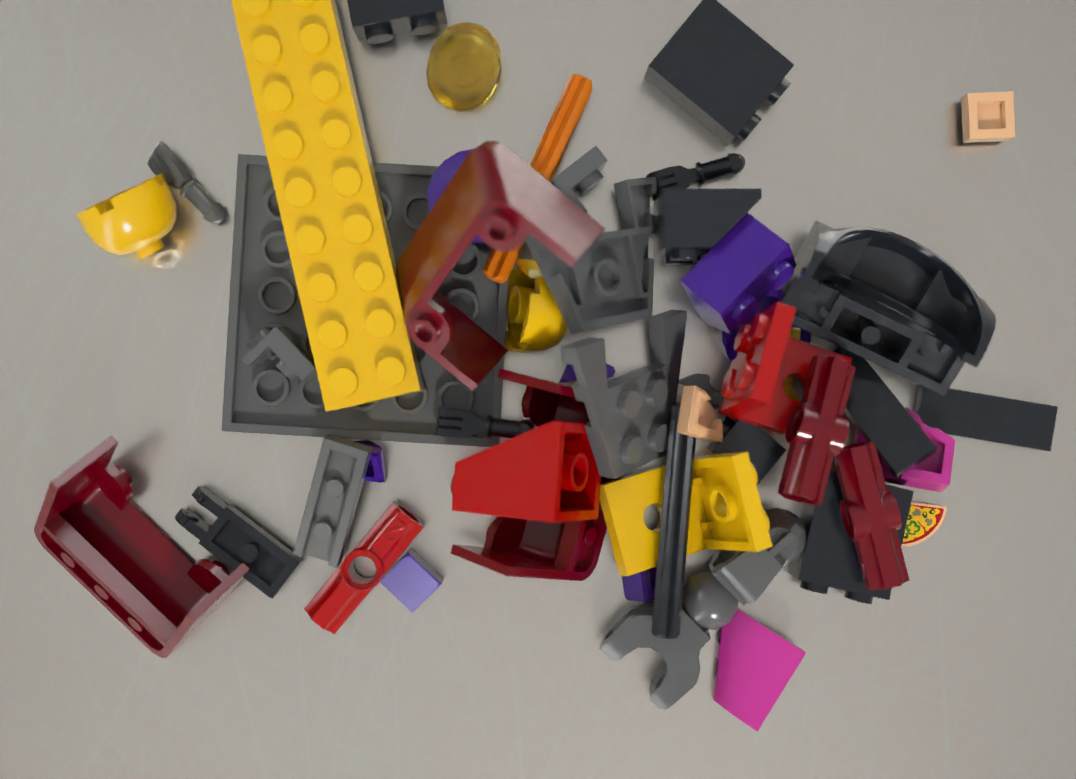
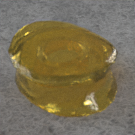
(464, 67)

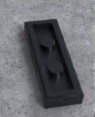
(988, 417)
(884, 419)

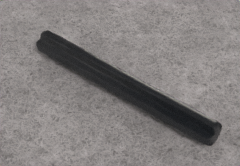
(673, 531)

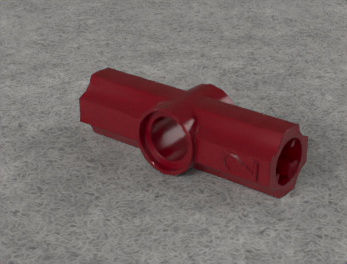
(816, 430)
(870, 516)

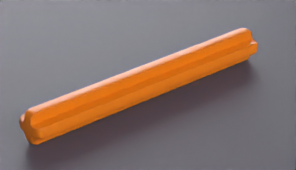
(546, 159)

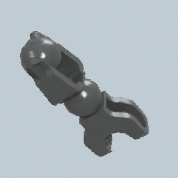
(707, 604)

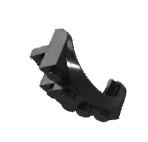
(882, 298)

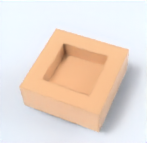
(988, 117)

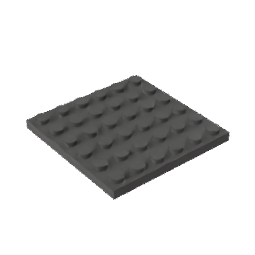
(267, 296)

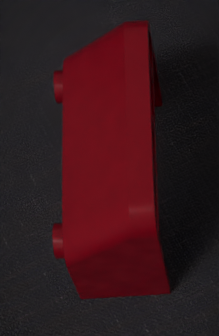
(501, 204)
(538, 547)
(125, 557)

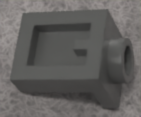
(581, 175)
(291, 357)

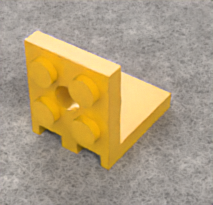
(723, 511)

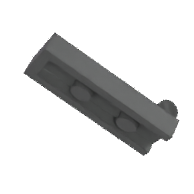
(332, 499)

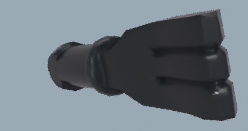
(682, 178)
(467, 424)

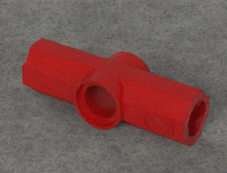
(347, 589)

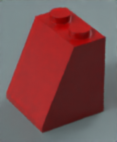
(532, 477)

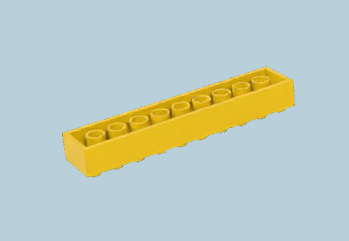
(328, 200)

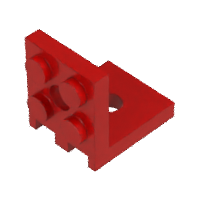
(762, 363)

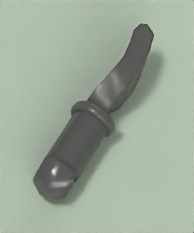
(177, 175)

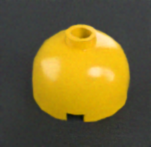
(132, 218)
(532, 313)

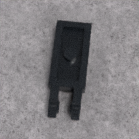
(240, 540)

